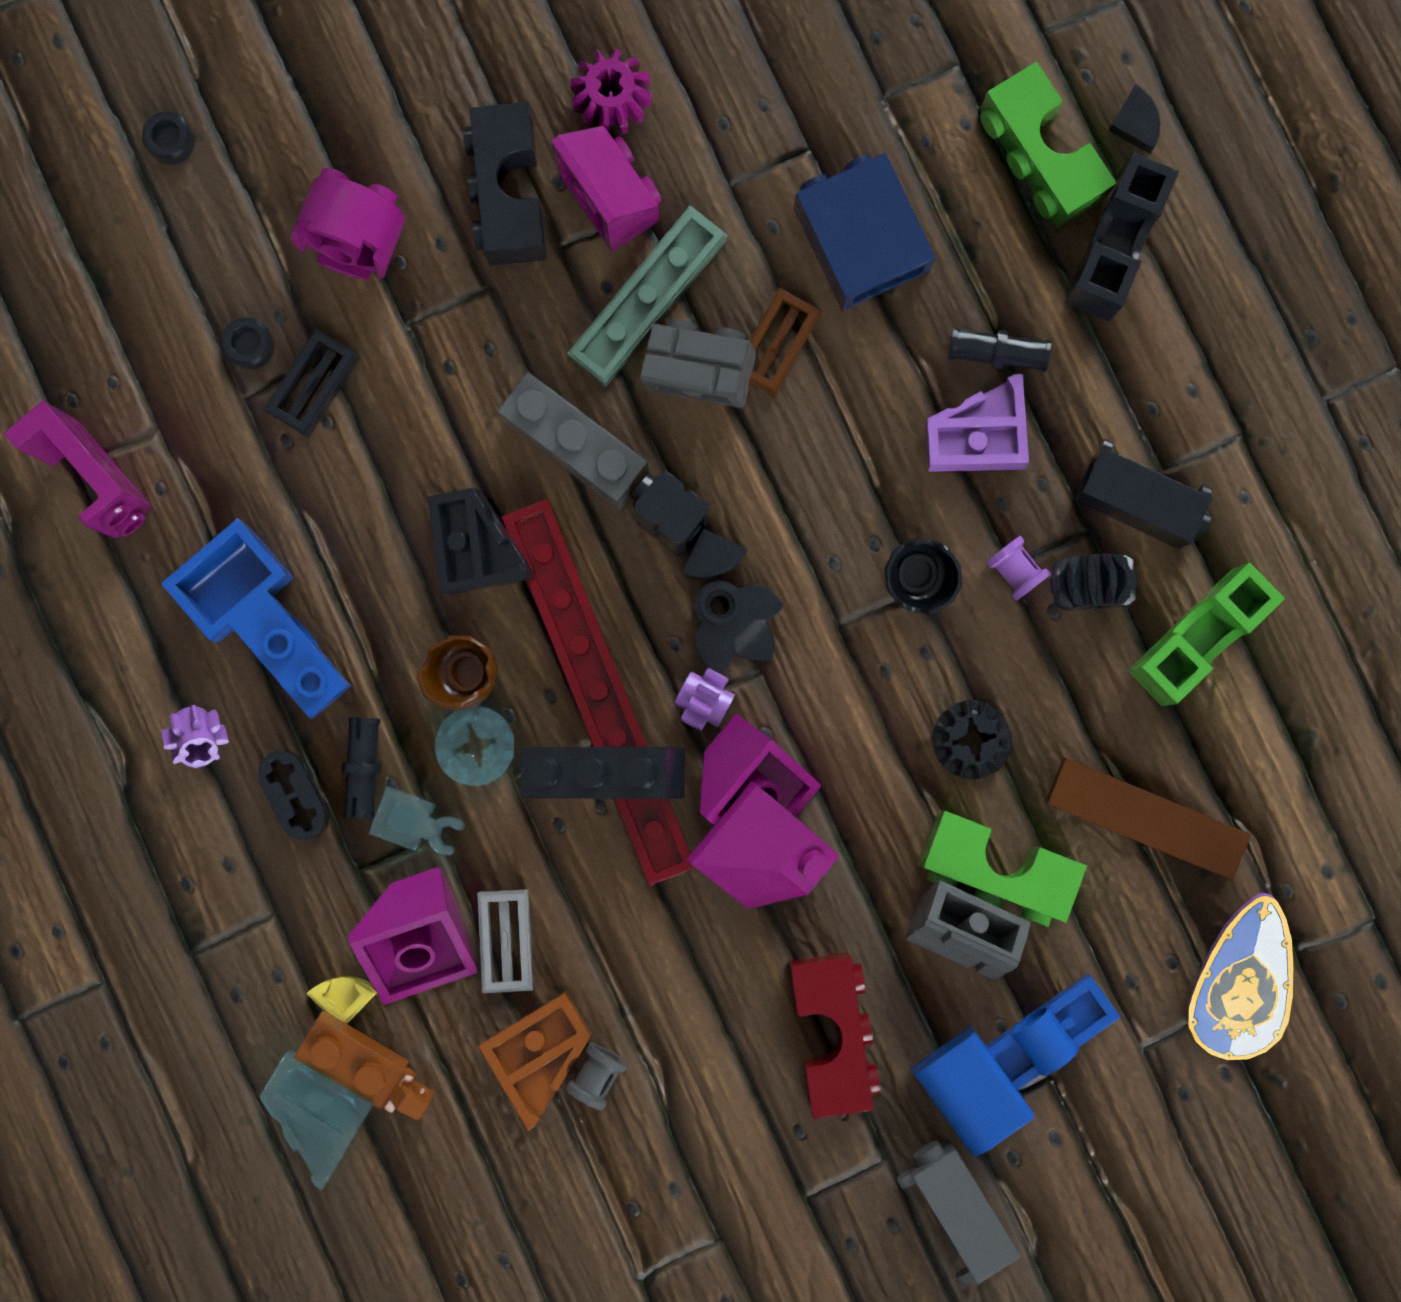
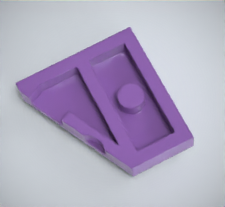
(981, 433)

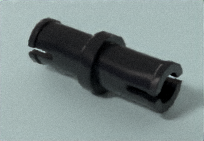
(1000, 349)
(361, 767)

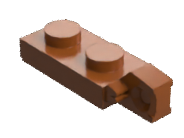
(363, 1066)

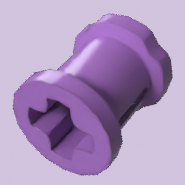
(1018, 568)

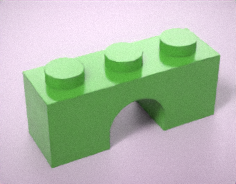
(1060, 182)
(1209, 627)
(1042, 885)

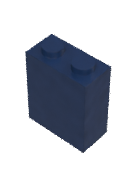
(863, 230)

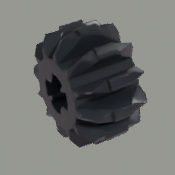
(1093, 582)

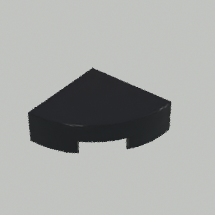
(1138, 120)
(712, 556)

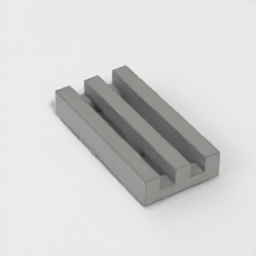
(508, 983)

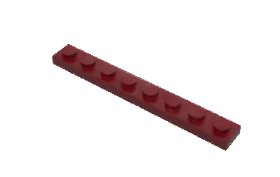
(594, 680)

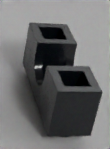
(502, 142)
(1120, 236)
(603, 772)

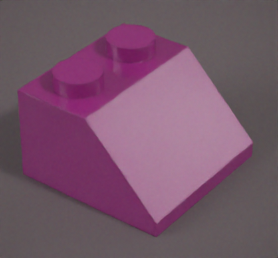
(606, 184)

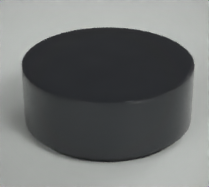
(168, 137)
(248, 343)

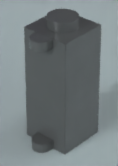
(961, 1211)

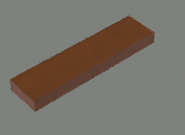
(1148, 819)

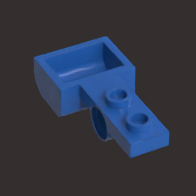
(234, 588)
(980, 1083)

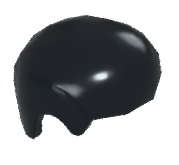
(923, 576)

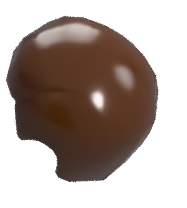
(458, 673)

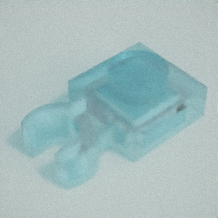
(408, 820)

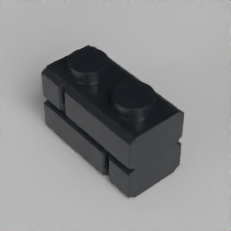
(669, 512)

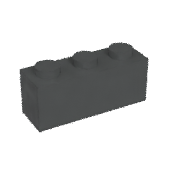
(573, 441)

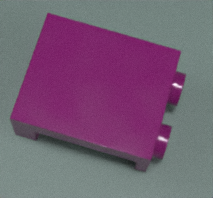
(51, 436)

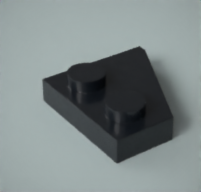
(473, 544)

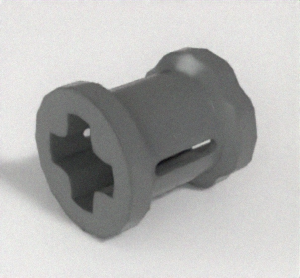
(596, 1076)

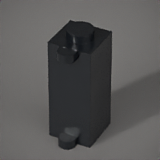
(1144, 498)

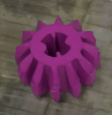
(611, 74)

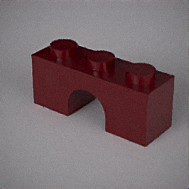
(841, 1079)

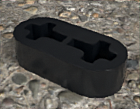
(283, 801)

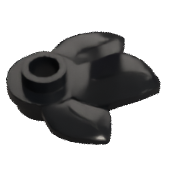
(738, 631)

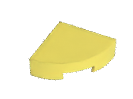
(343, 996)

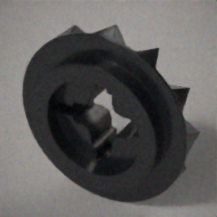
(953, 725)

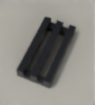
(327, 394)

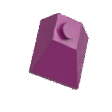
(748, 755)
(762, 852)
(413, 938)

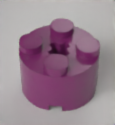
(349, 225)

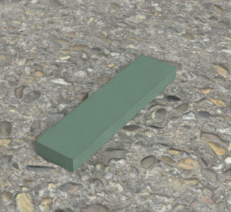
(647, 296)

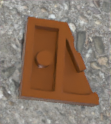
(537, 1055)

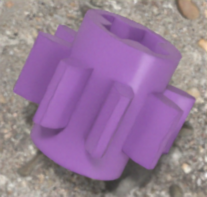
(704, 699)
(194, 736)

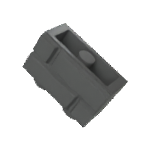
(699, 363)
(968, 930)

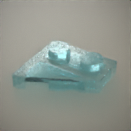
(314, 1114)

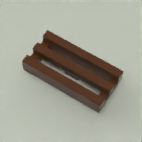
(797, 305)

